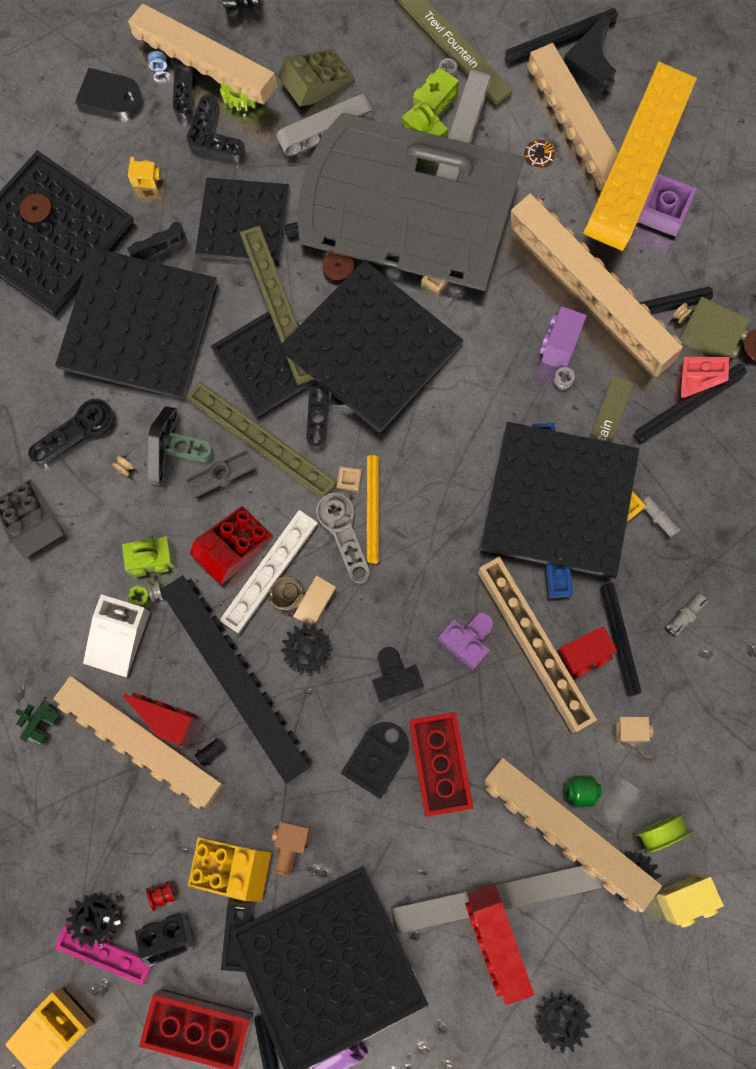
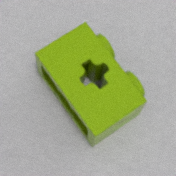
(437, 91)

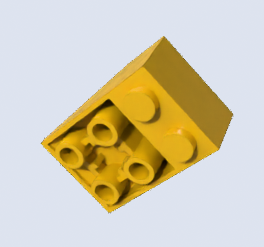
(229, 869)
(49, 1032)

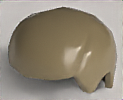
(286, 593)

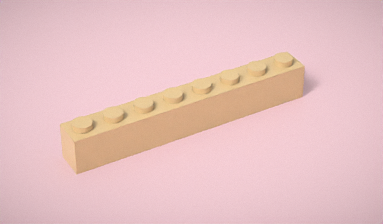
(203, 54)
(573, 112)
(536, 645)
(138, 742)
(572, 835)

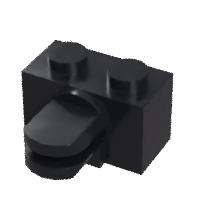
(395, 679)

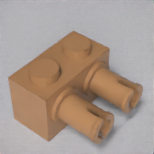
(289, 840)

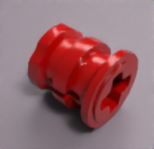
(160, 895)

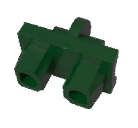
(32, 732)

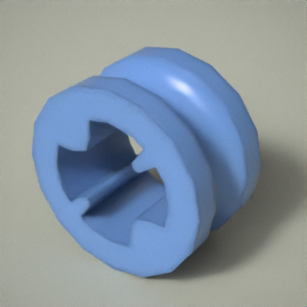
(157, 61)

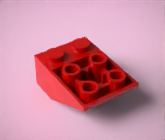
(230, 544)
(166, 724)

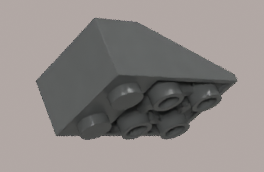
(28, 519)

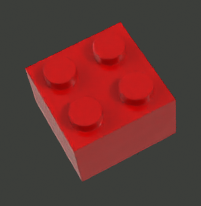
(589, 650)

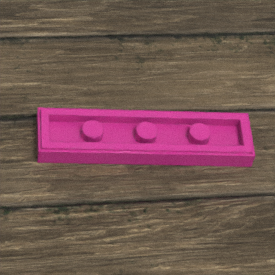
(109, 957)

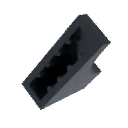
(588, 61)

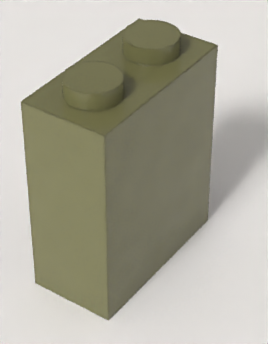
(714, 330)

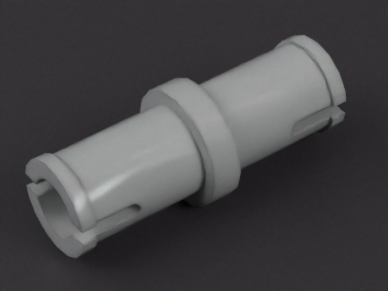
(661, 516)
(687, 614)

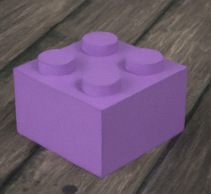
(667, 205)
(562, 337)

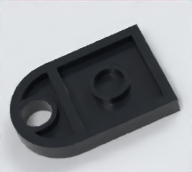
(108, 93)
(376, 759)

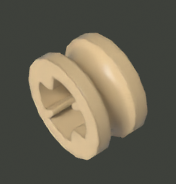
(682, 313)
(123, 465)

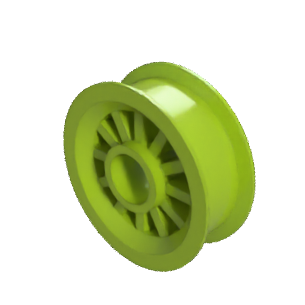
(664, 832)

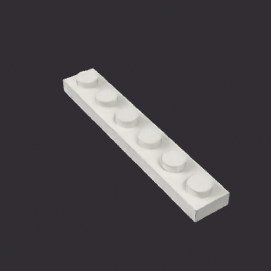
(268, 572)

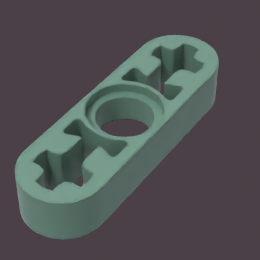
(197, 444)

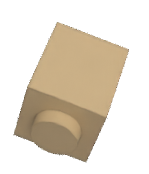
(633, 729)

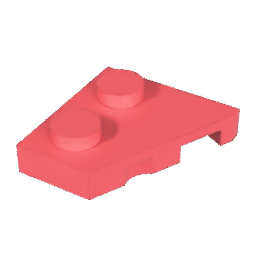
(703, 373)

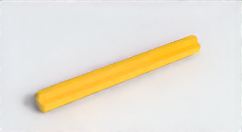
(372, 509)

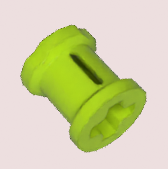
(133, 597)

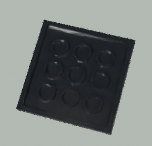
(238, 206)
(258, 365)

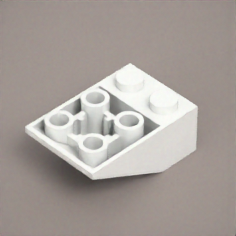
(115, 635)

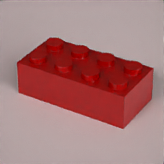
(440, 764)
(498, 944)
(196, 1030)

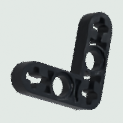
(207, 138)
(320, 407)
(157, 435)

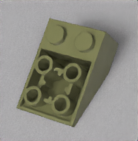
(314, 76)

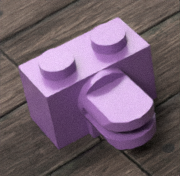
(466, 641)

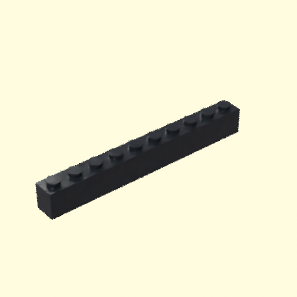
(236, 680)

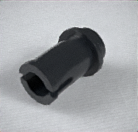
(209, 752)

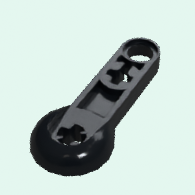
(182, 77)
(74, 429)

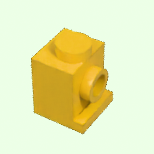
(144, 173)

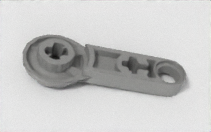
(342, 530)

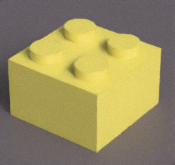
(689, 900)

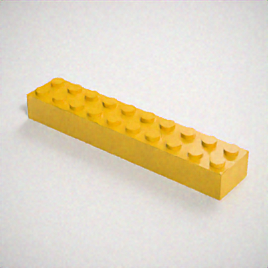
(640, 157)

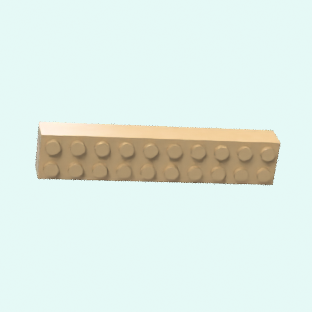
(595, 285)

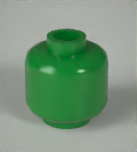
(583, 791)

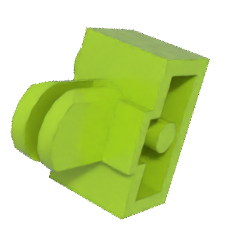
(424, 120)
(148, 556)

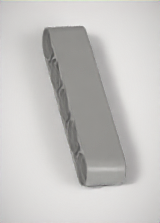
(310, 130)

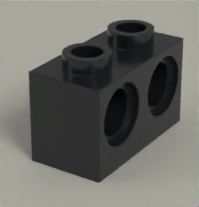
(165, 945)

